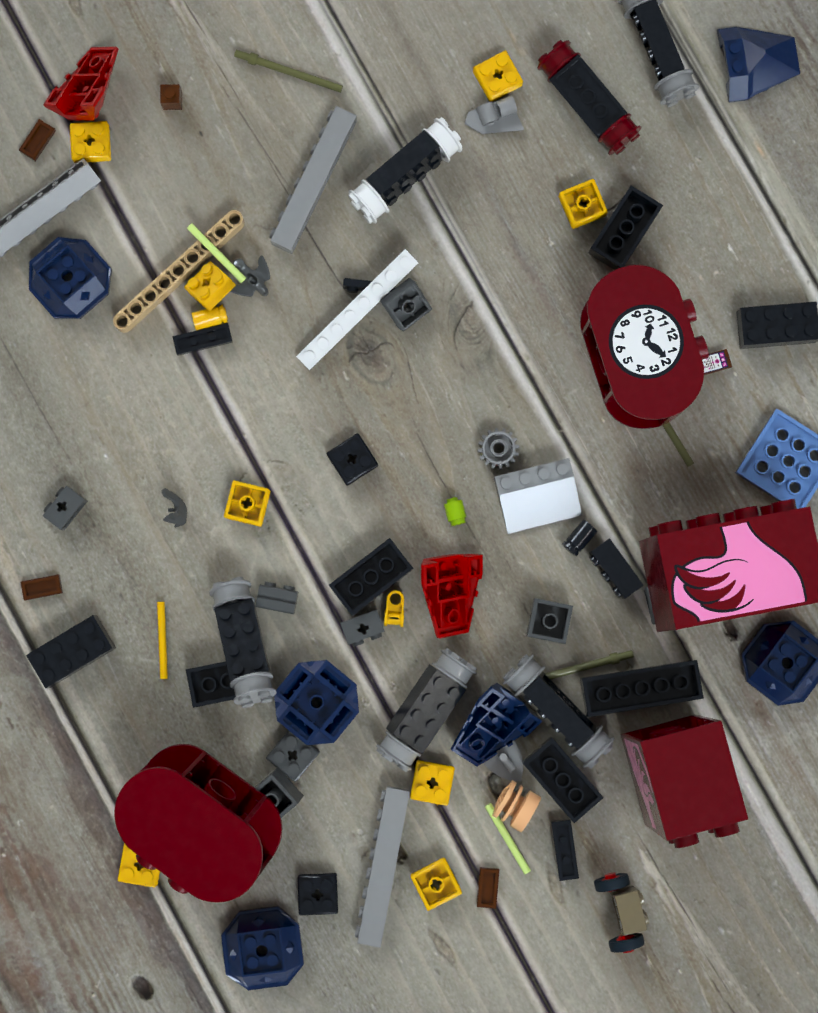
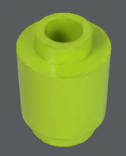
(455, 511)

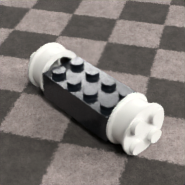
(405, 169)

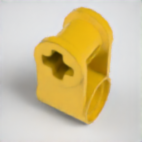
(394, 610)

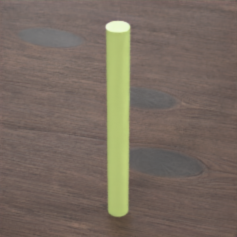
(217, 254)
(508, 839)

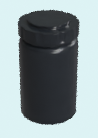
(579, 538)

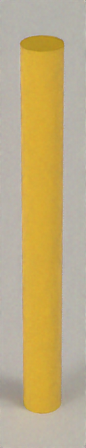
(162, 640)

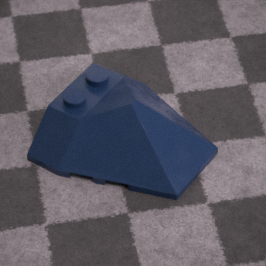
(756, 61)
(493, 724)

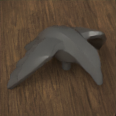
(254, 278)
(179, 516)

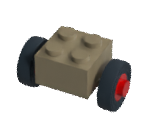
(628, 910)

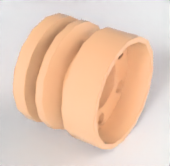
(517, 806)

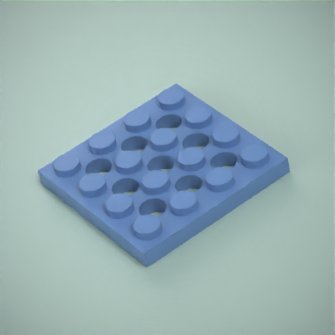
(758, 453)

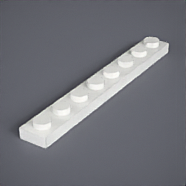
(357, 309)

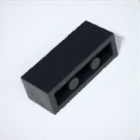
(615, 569)

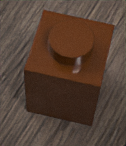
(171, 97)

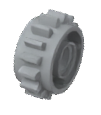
(503, 439)

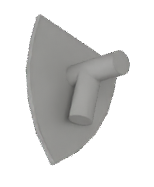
(507, 763)

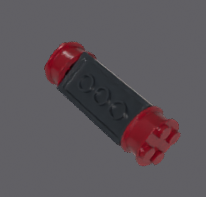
(589, 97)

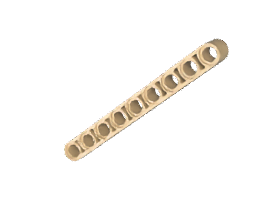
(177, 280)

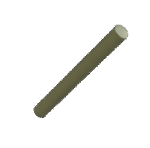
(678, 444)

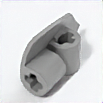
(495, 117)

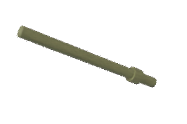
(254, 59)
(613, 659)

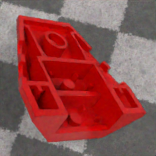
(86, 87)
(450, 590)

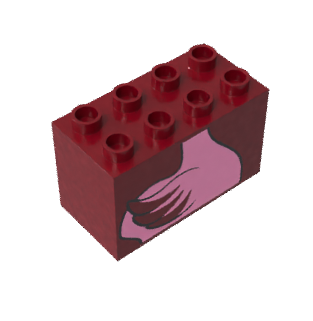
(731, 566)
(685, 779)

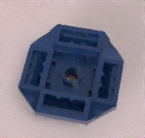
(85, 289)
(764, 659)
(295, 705)
(262, 927)

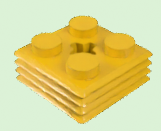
(494, 87)
(98, 150)
(588, 193)
(209, 286)
(241, 492)
(439, 793)
(130, 872)
(431, 895)

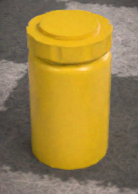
(205, 319)

